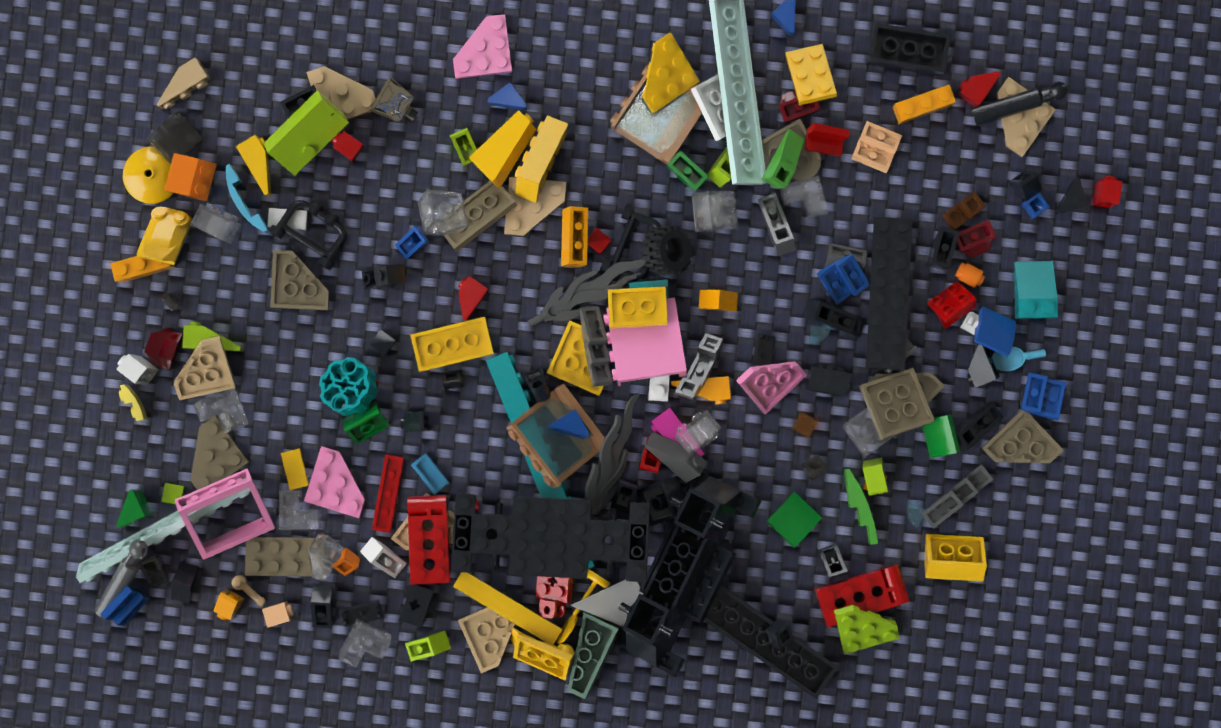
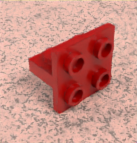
(952, 304)

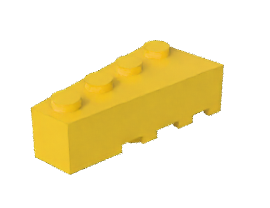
(540, 158)

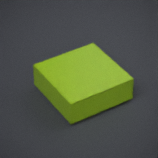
(172, 492)

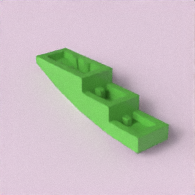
(857, 499)

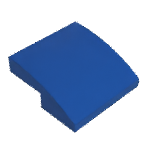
(843, 279)
(995, 331)
(1043, 396)
(125, 606)

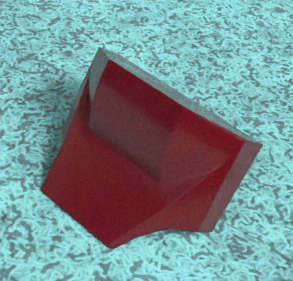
(791, 110)
(976, 239)
(163, 347)

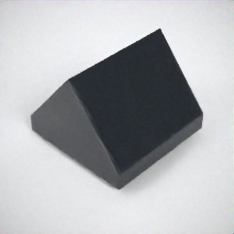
(452, 380)

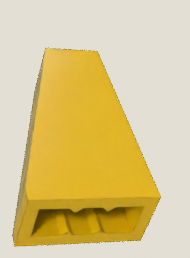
(504, 148)

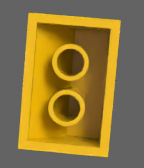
(955, 557)

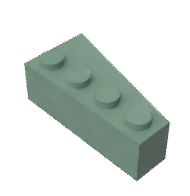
(592, 650)

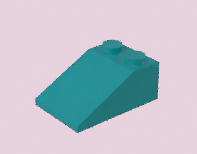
(1035, 290)

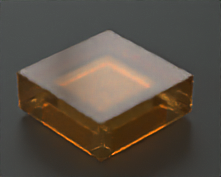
(804, 424)

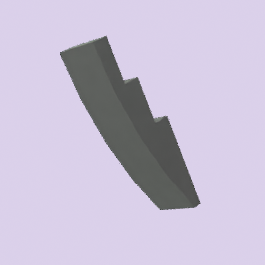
(595, 346)
(957, 496)

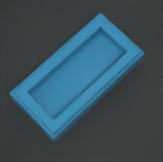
(430, 473)

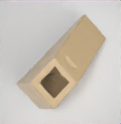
(186, 79)

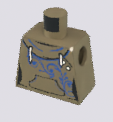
(394, 102)

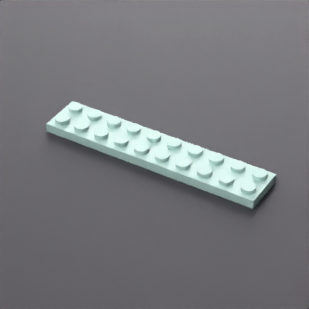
(737, 92)
(152, 534)

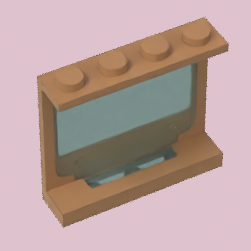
(656, 132)
(550, 451)

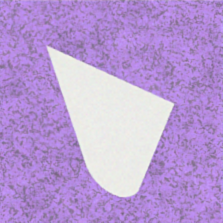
(607, 602)

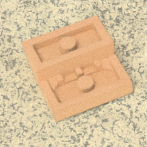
(876, 147)

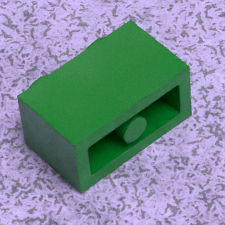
(687, 171)

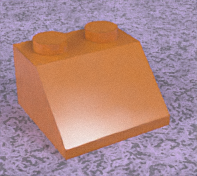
(190, 177)

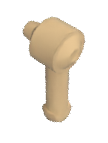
(240, 582)

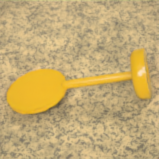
(571, 621)

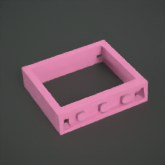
(214, 493)

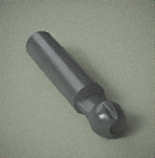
(123, 575)

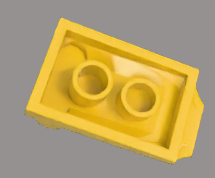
(164, 235)
(543, 655)

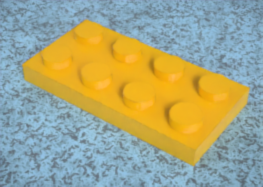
(452, 344)

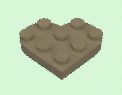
(808, 161)

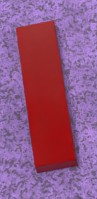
(388, 493)

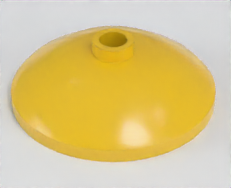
(144, 188)

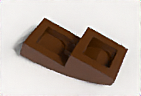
(963, 211)

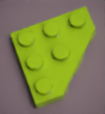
(863, 629)

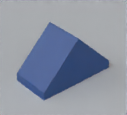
(785, 16)
(507, 98)
(412, 242)
(570, 424)

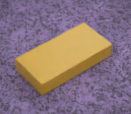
(295, 469)

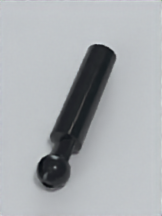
(1018, 103)

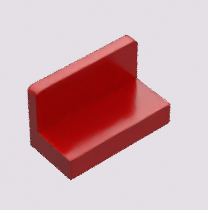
(826, 139)

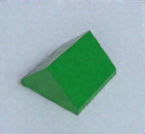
(366, 424)
(134, 508)

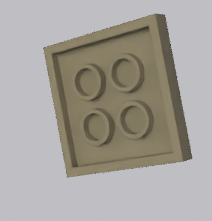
(896, 403)

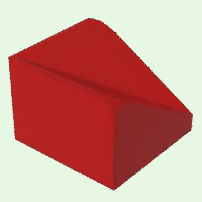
(598, 241)

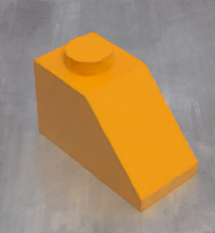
(228, 605)

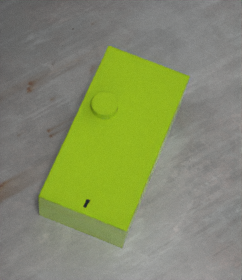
(306, 133)

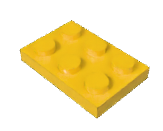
(810, 74)
(637, 307)

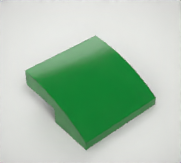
(941, 437)
(794, 519)

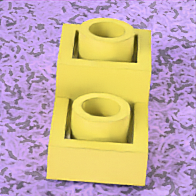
(130, 397)

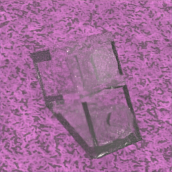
(323, 555)

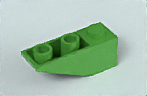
(784, 161)

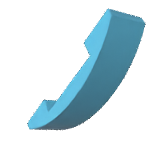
(232, 181)

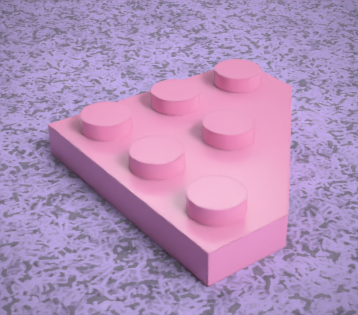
(485, 51)
(770, 383)
(334, 485)

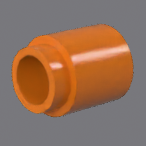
(970, 274)

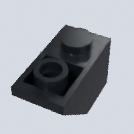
(383, 276)

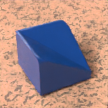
(1035, 205)

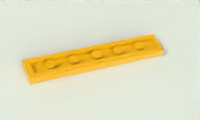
(507, 607)

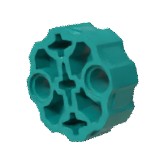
(356, 397)

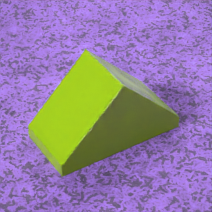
(464, 145)
(875, 476)

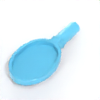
(1015, 359)

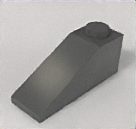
(777, 225)
(675, 457)

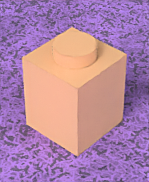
(278, 614)

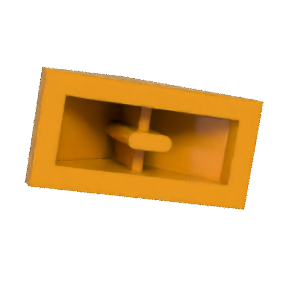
(718, 300)

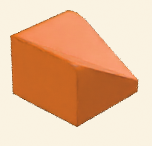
(347, 563)

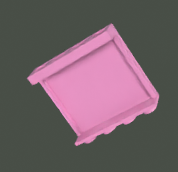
(647, 350)

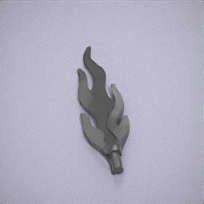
(579, 292)
(610, 467)

